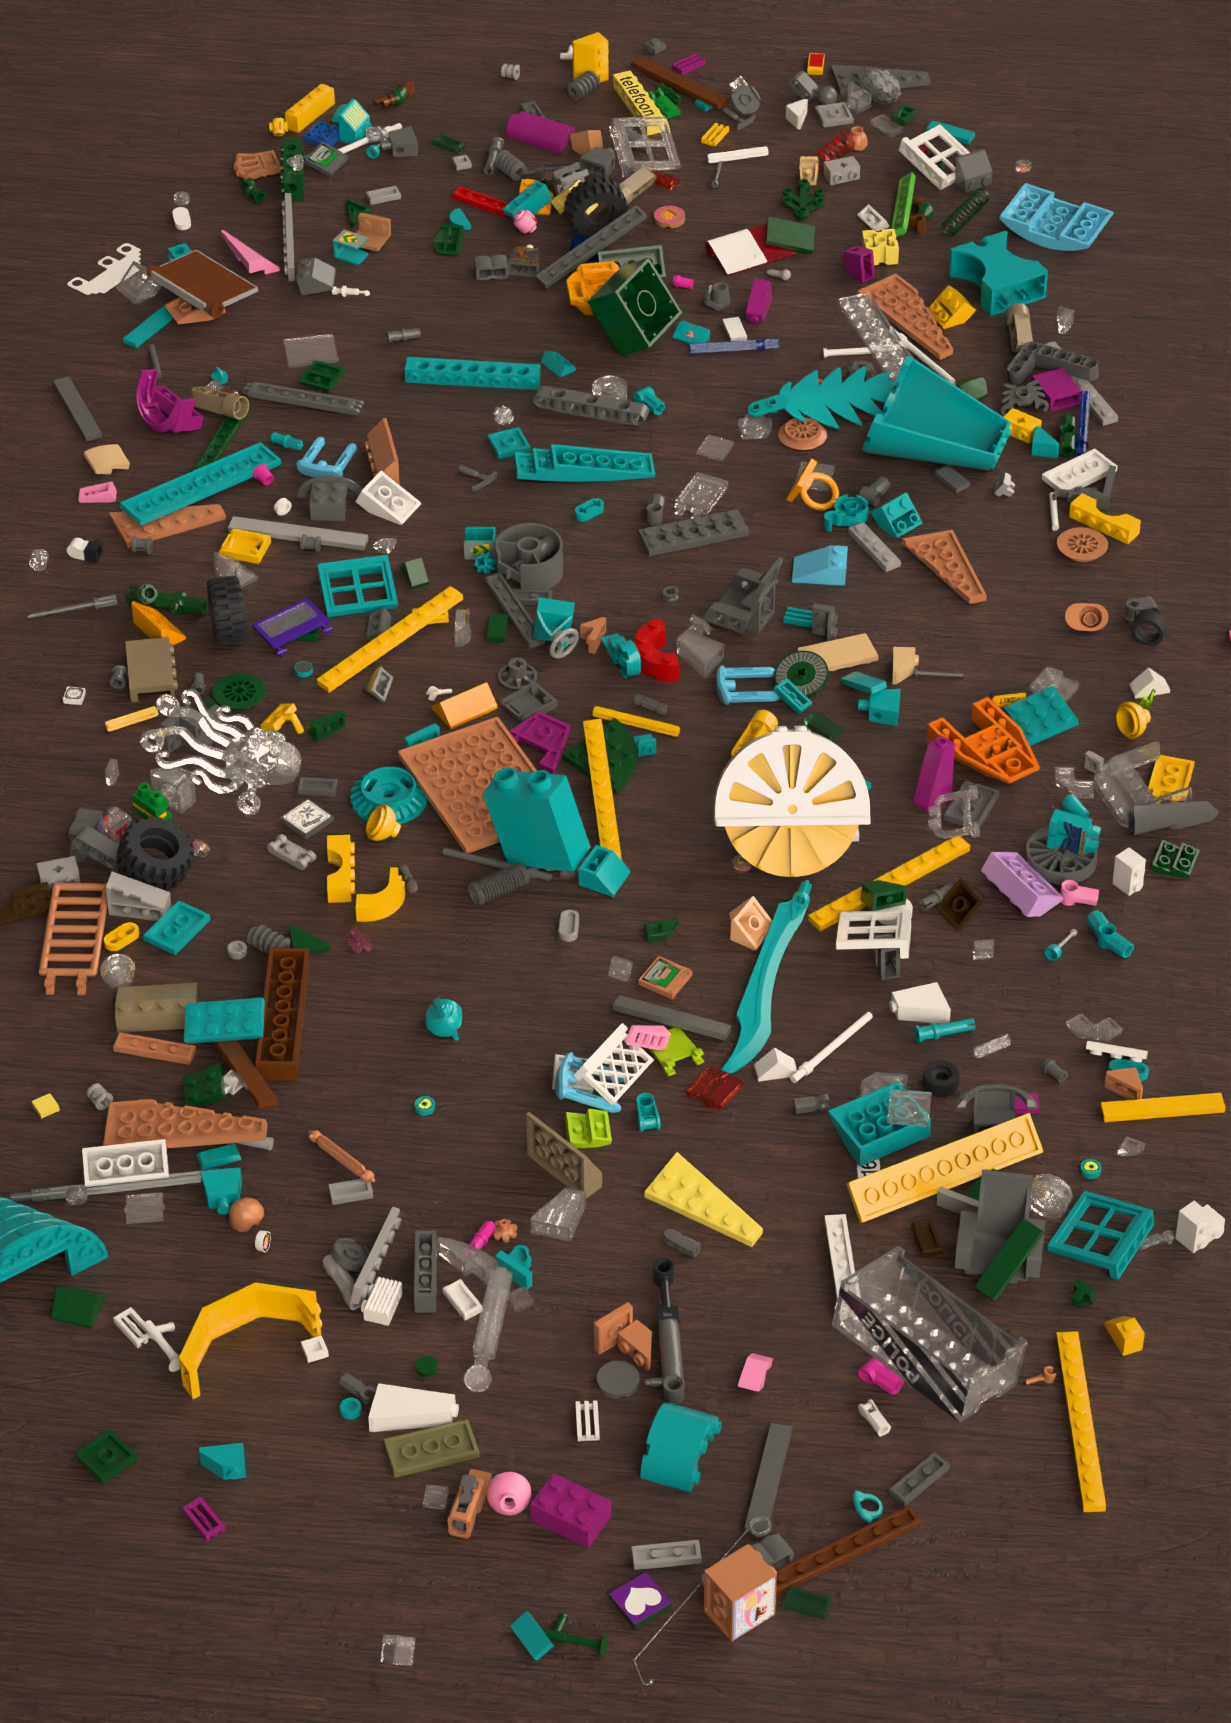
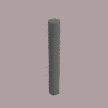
(154, 359)

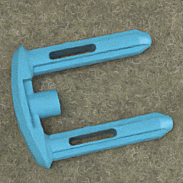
(321, 468)
(724, 686)
(565, 1076)

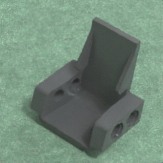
(747, 602)
(1001, 1208)

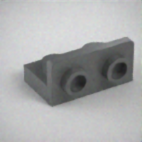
(824, 621)

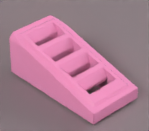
(98, 493)
(658, 1042)

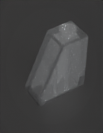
(700, 652)
(560, 1215)

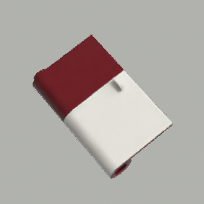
(745, 250)

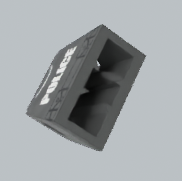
(881, 955)

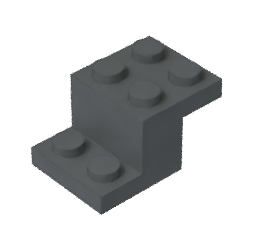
(173, 741)

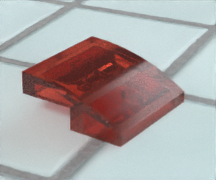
(714, 1087)

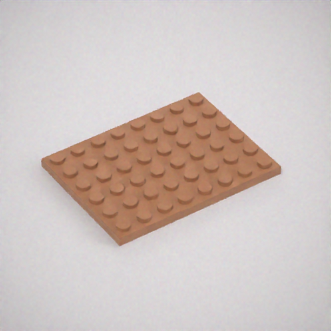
(457, 771)

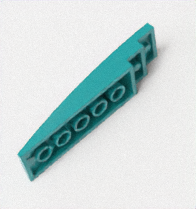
(582, 464)

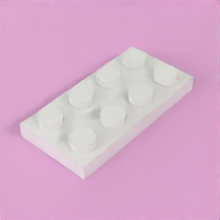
(1078, 471)

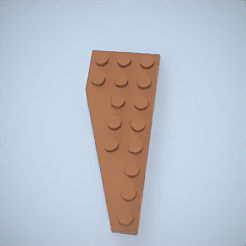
(907, 311)
(179, 1126)

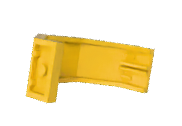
(238, 1309)

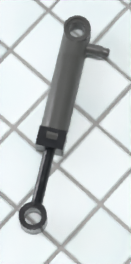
(669, 1337)

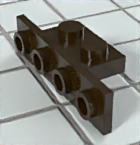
(29, 903)

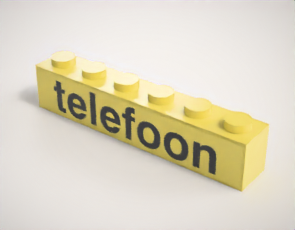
(636, 98)

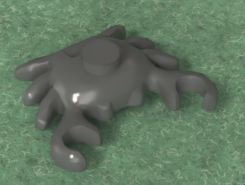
(1023, 396)

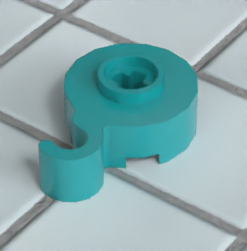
(847, 512)
(627, 655)

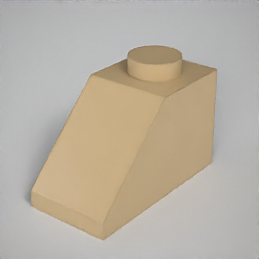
(903, 663)

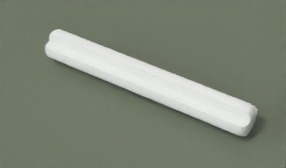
(737, 154)

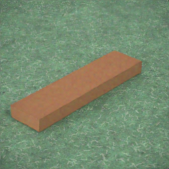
(154, 1048)

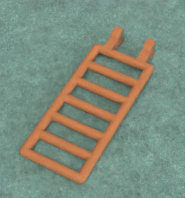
(48, 942)

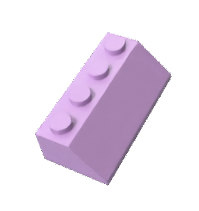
(1021, 883)

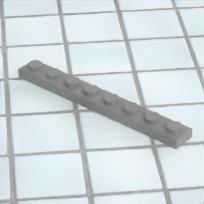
(288, 237)
(1098, 405)

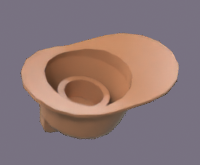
(1086, 617)

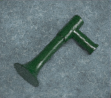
(557, 1635)

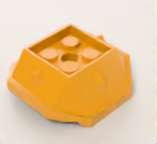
(587, 282)

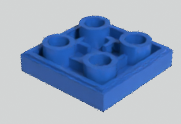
(322, 133)

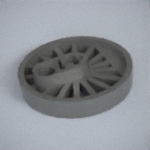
(1065, 863)

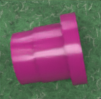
(263, 474)

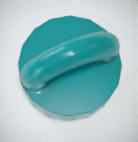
(219, 375)

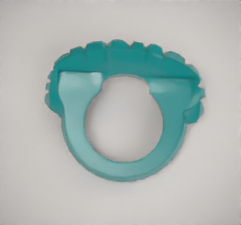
(864, 1514)

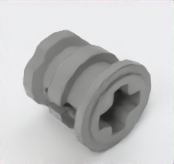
(510, 71)
(99, 1096)

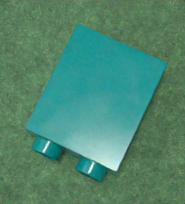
(536, 819)

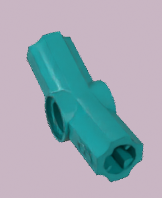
(1107, 936)

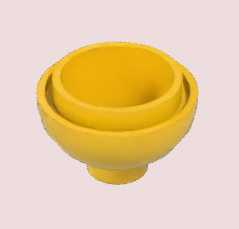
(1132, 719)
(382, 824)

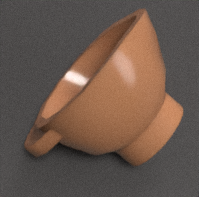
(859, 137)

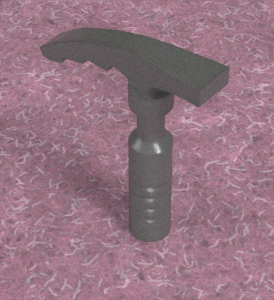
(741, 123)
(485, 480)

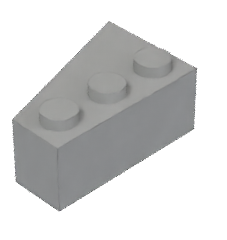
(135, 899)

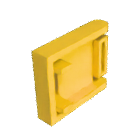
(243, 545)

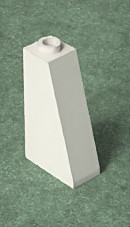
(410, 1408)

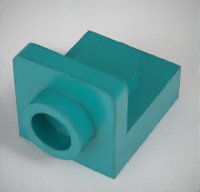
(645, 745)

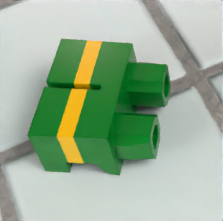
(150, 803)

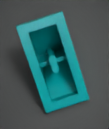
(1044, 444)

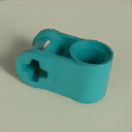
(647, 1112)

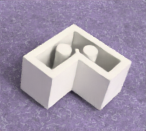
(1198, 1226)

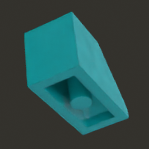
(224, 1460)

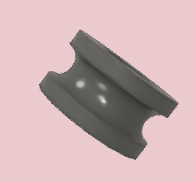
(673, 594)

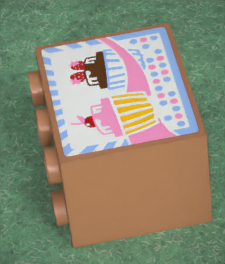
(740, 1592)

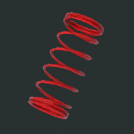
(838, 141)

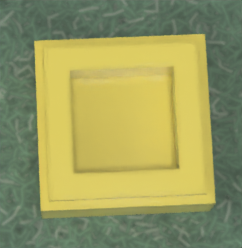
(45, 1105)

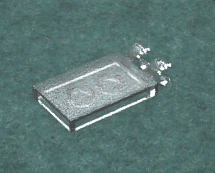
(700, 495)

